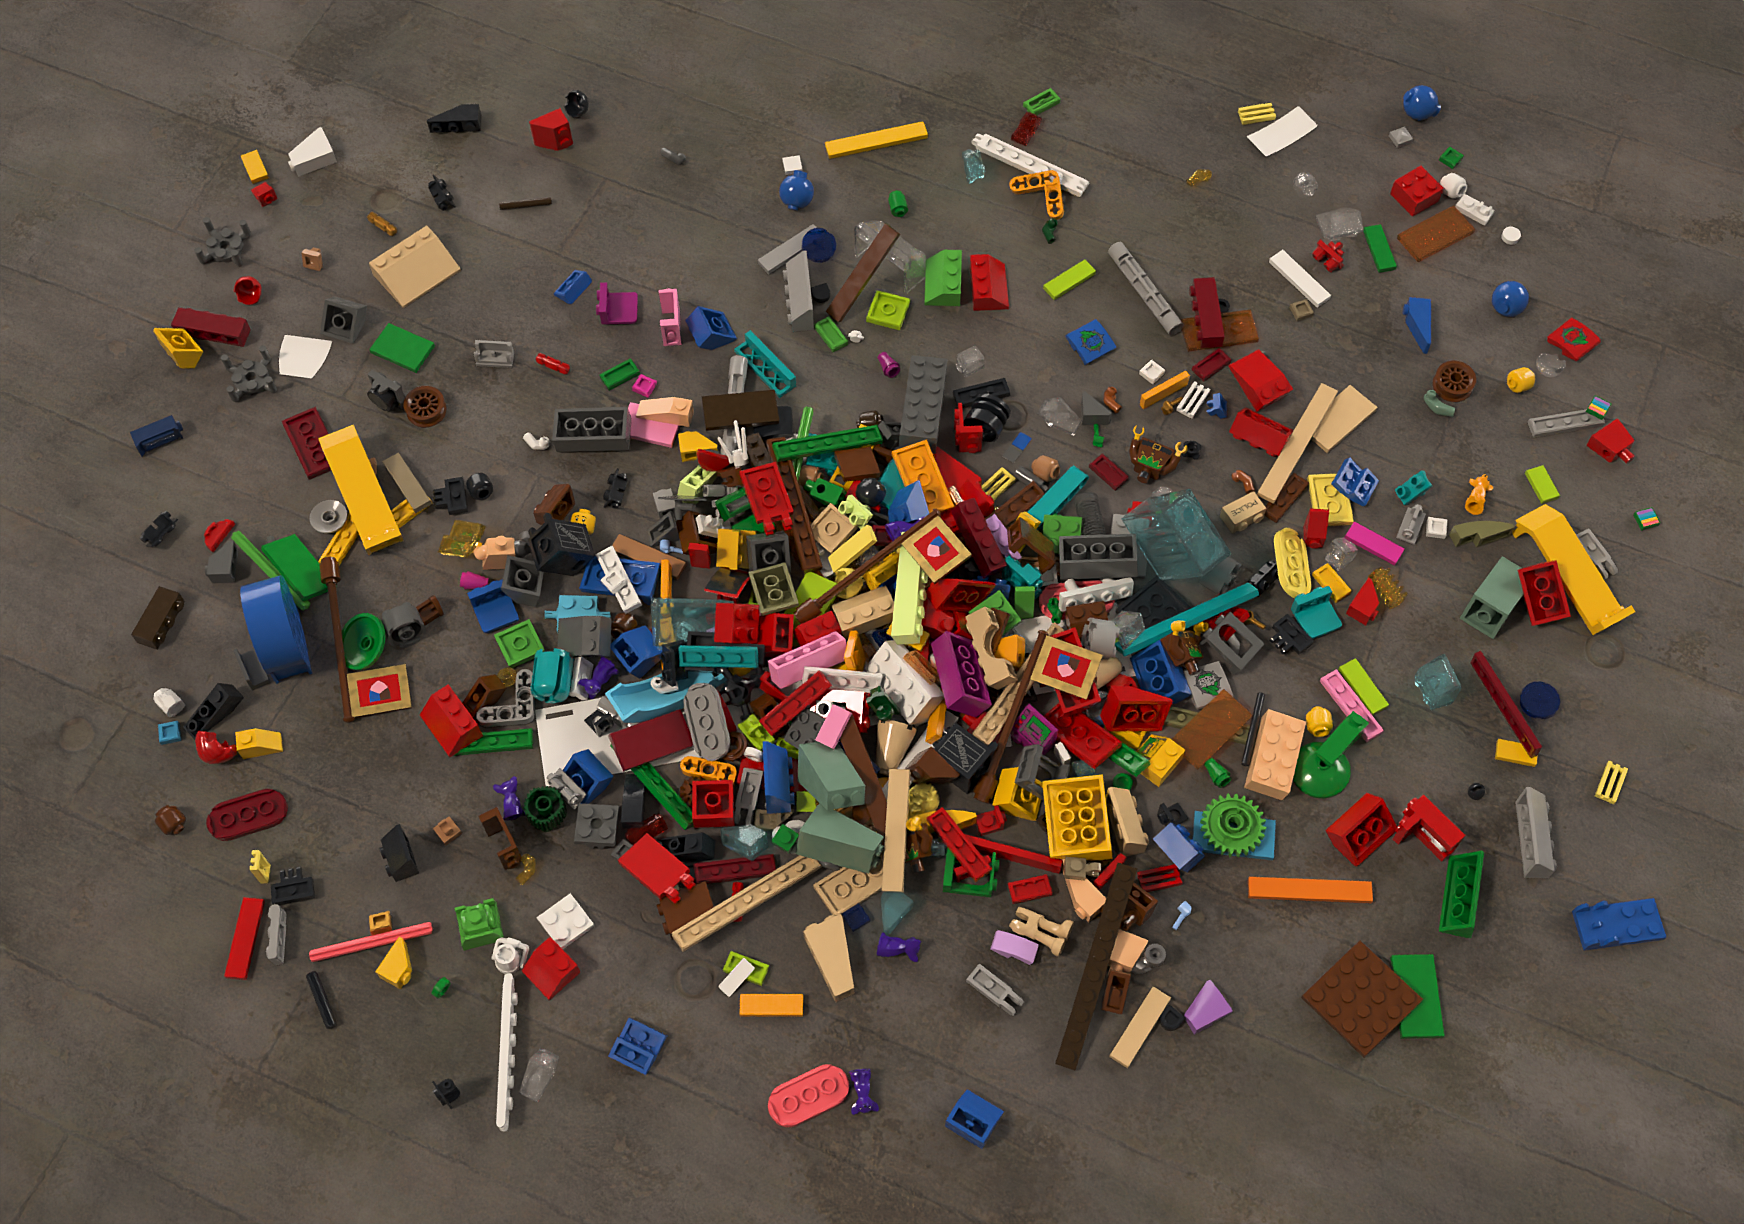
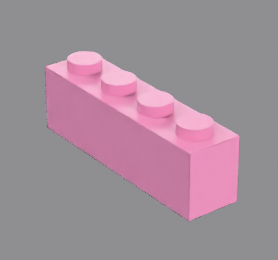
(819, 653)

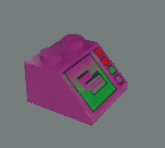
(1034, 729)

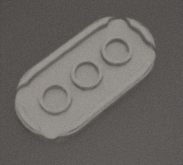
(706, 721)

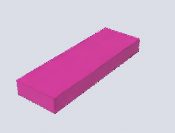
(1374, 543)

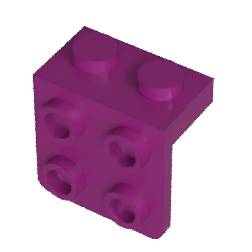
(616, 307)

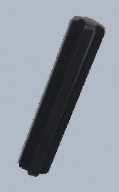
(321, 1000)

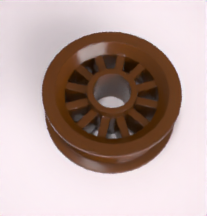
(1448, 373)
(421, 415)

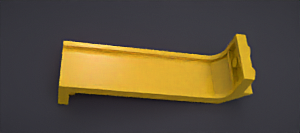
(360, 489)
(1577, 570)

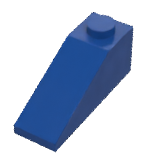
(1418, 320)

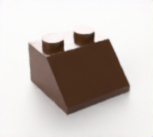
(556, 502)
(689, 533)
(1078, 615)
(930, 768)

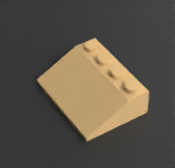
(414, 266)

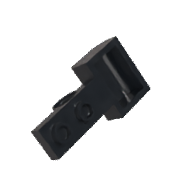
(698, 638)

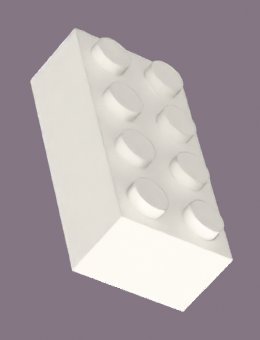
(903, 684)

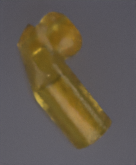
(1199, 175)
(529, 868)

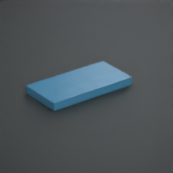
(1264, 851)

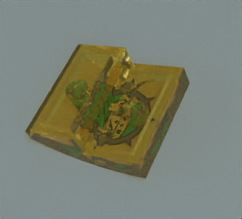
(462, 539)

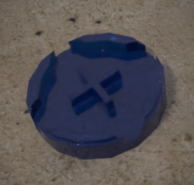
(819, 245)
(1539, 700)

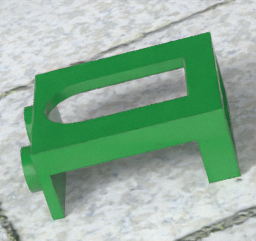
(968, 889)

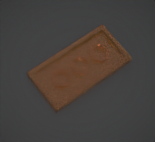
(1435, 233)
(1237, 326)
(1211, 728)

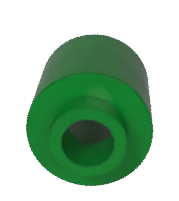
(897, 203)

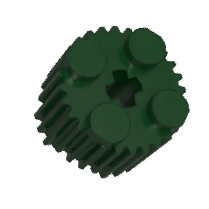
(545, 818)

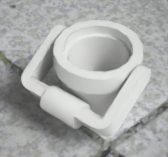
(507, 957)

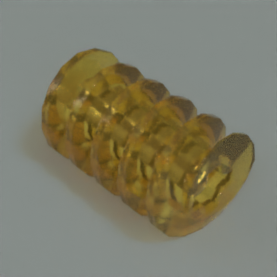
(1387, 587)

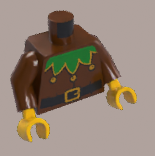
(1152, 458)
(1184, 645)
(917, 843)

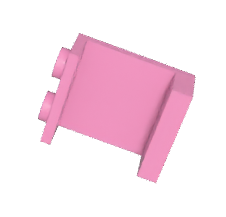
(670, 327)

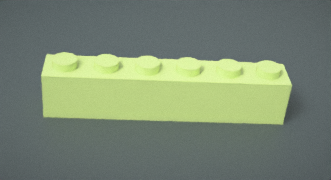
(908, 600)

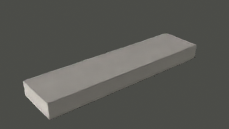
(783, 253)
(1563, 423)

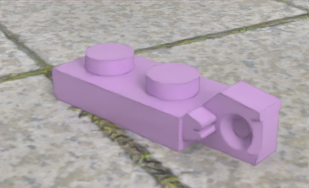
(1000, 535)

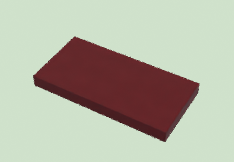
(304, 433)
(651, 740)

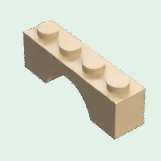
(983, 626)

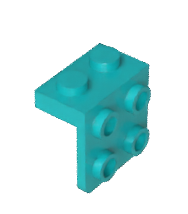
(1315, 612)

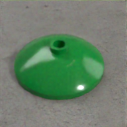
(363, 641)
(1319, 780)

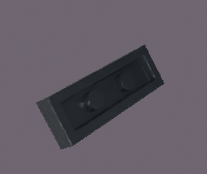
(968, 394)

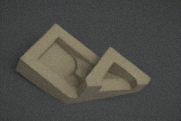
(769, 822)

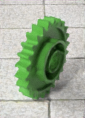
(1230, 839)

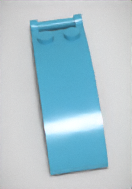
(641, 702)

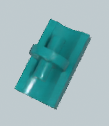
(1413, 488)

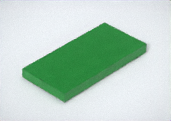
(296, 566)
(1420, 975)

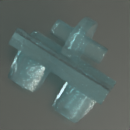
(973, 165)

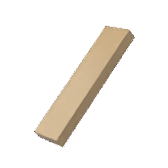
(1140, 1027)

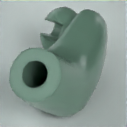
(1437, 406)

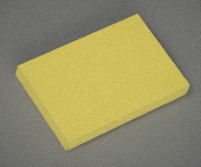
(1325, 496)

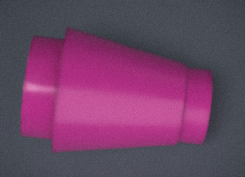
(471, 580)

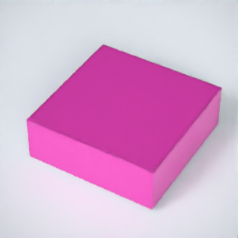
(644, 385)

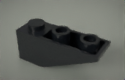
(458, 119)
(214, 708)
(690, 846)

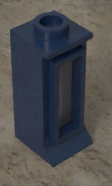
(156, 434)

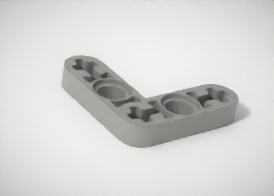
(516, 710)

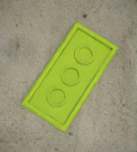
(811, 587)

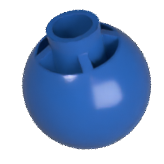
(1421, 103)
(796, 190)
(1510, 298)

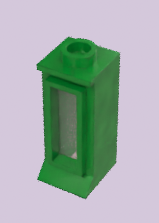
(733, 504)

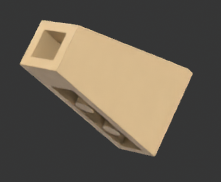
(831, 954)

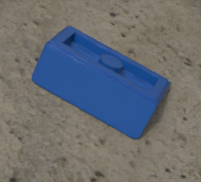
(573, 286)

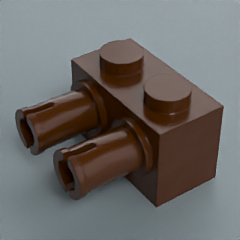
(1138, 908)

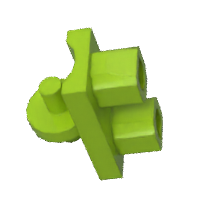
(755, 732)

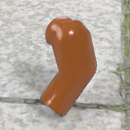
(1109, 400)
(1241, 476)

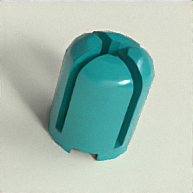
(552, 675)

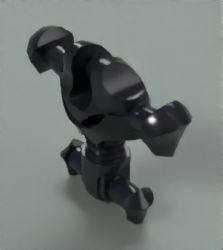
(740, 689)

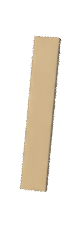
(896, 830)

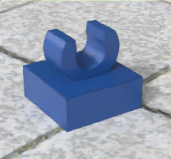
(1219, 406)

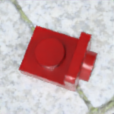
(264, 194)
(991, 821)

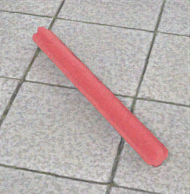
(370, 942)

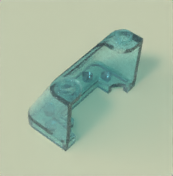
(677, 616)

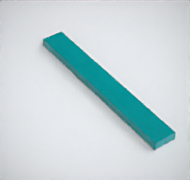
(1191, 617)

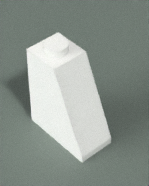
(312, 154)

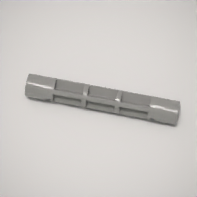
(1145, 288)
(737, 379)

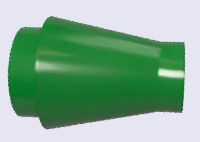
(1218, 774)

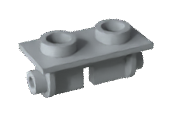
(1411, 524)
(569, 789)

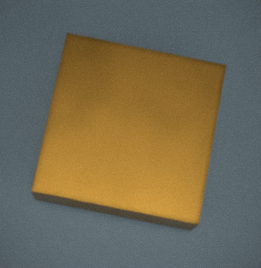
(380, 923)

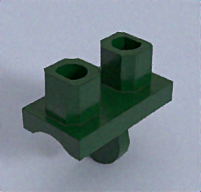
(882, 704)

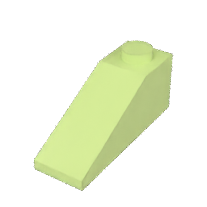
(694, 482)

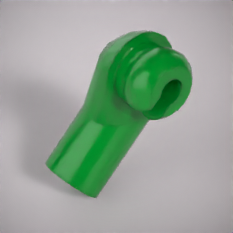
(1054, 610)

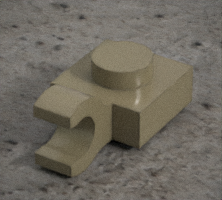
(1077, 868)

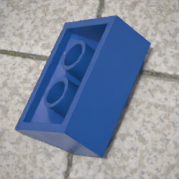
(1159, 674)
(777, 778)

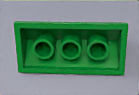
(1461, 894)

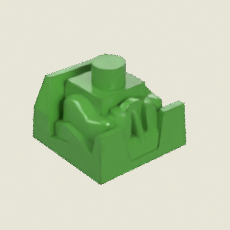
(479, 924)

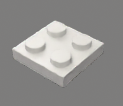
(565, 921)

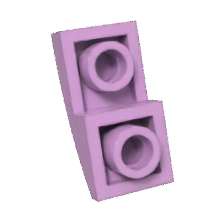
(1015, 946)

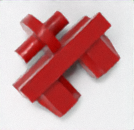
(1323, 250)

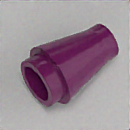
(889, 365)

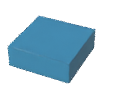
(169, 732)

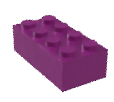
(960, 674)

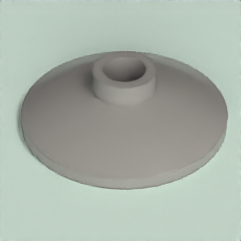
(323, 512)

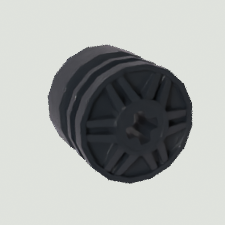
(990, 414)

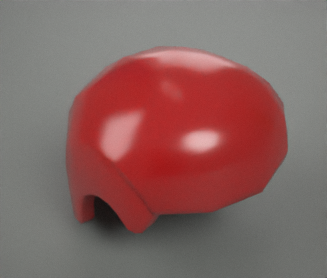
(248, 290)

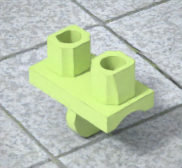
(855, 511)

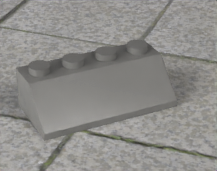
(799, 293)
(1535, 834)

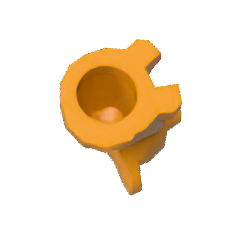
(1476, 500)

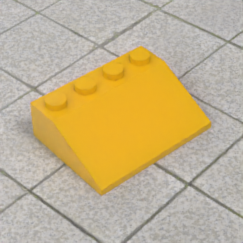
(1077, 818)

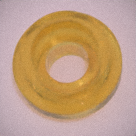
(510, 680)

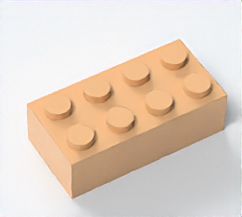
(1275, 754)

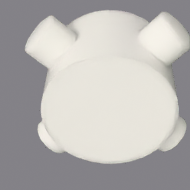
(856, 336)

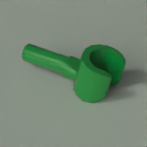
(1098, 440)

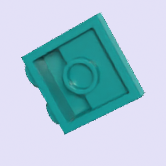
(1022, 576)

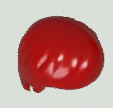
(211, 750)

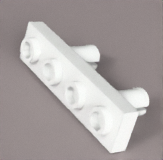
(1106, 591)

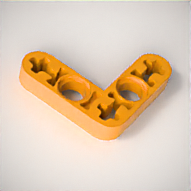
(1048, 187)
(719, 769)

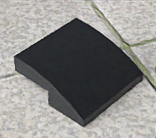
(783, 429)

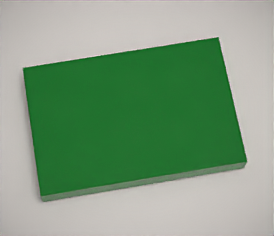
(402, 347)

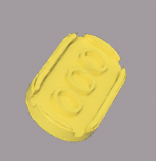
(1292, 562)

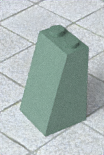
(1494, 599)
(829, 776)
(839, 840)

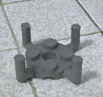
(222, 238)
(246, 369)

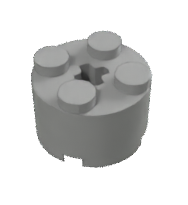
(1100, 637)

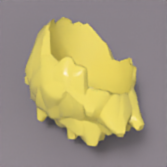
(853, 589)
(922, 799)

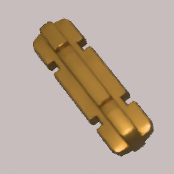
(382, 223)

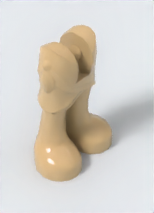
(1031, 930)

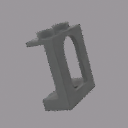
(1213, 639)
(1028, 767)

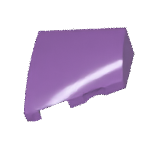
(1206, 1008)

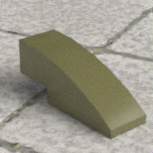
(1480, 532)

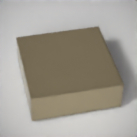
(1301, 310)

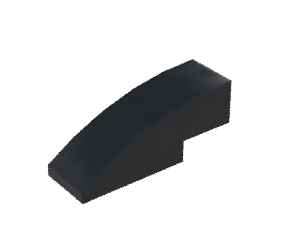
(633, 802)

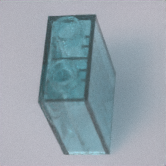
(1176, 535)

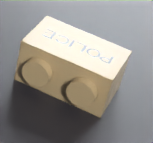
(1243, 512)

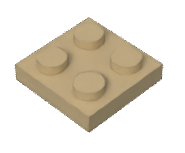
(832, 529)

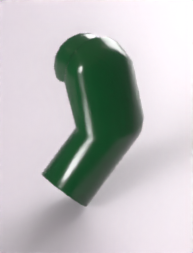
(1048, 230)

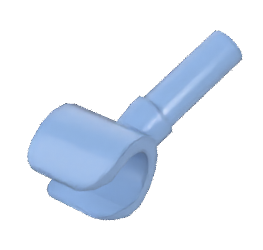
(666, 548)
(1185, 910)

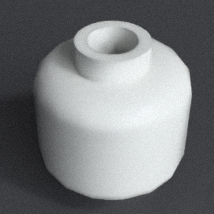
(1453, 185)

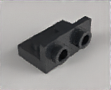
(671, 666)

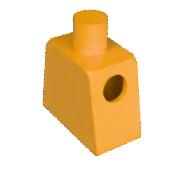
(1012, 649)

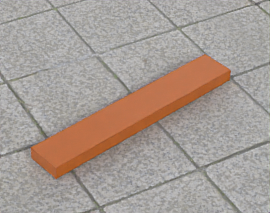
(1310, 890)

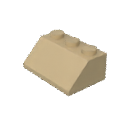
(864, 611)
(1125, 821)

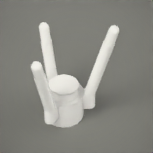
(740, 455)

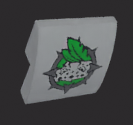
(1207, 684)

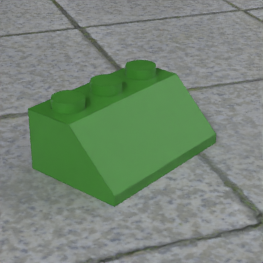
(943, 278)

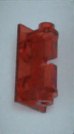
(653, 826)

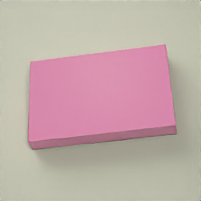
(651, 431)

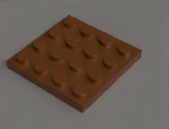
(1362, 998)

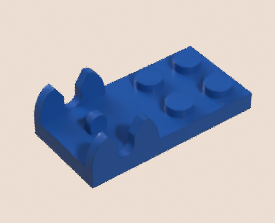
(642, 575)
(1618, 923)

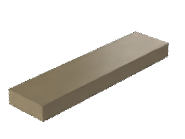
(407, 482)

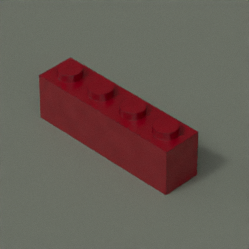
(1207, 312)
(212, 326)
(978, 538)

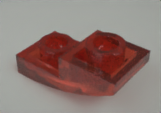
(1027, 127)

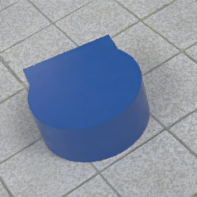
(275, 628)

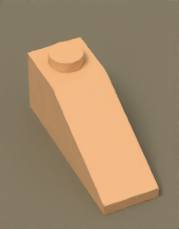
(667, 410)
(1085, 897)

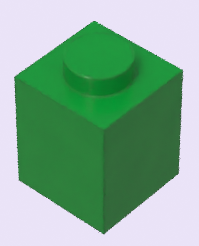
(785, 839)

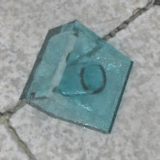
(1437, 682)

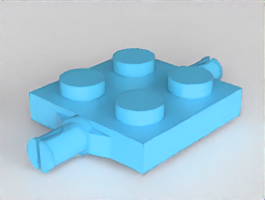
(576, 606)

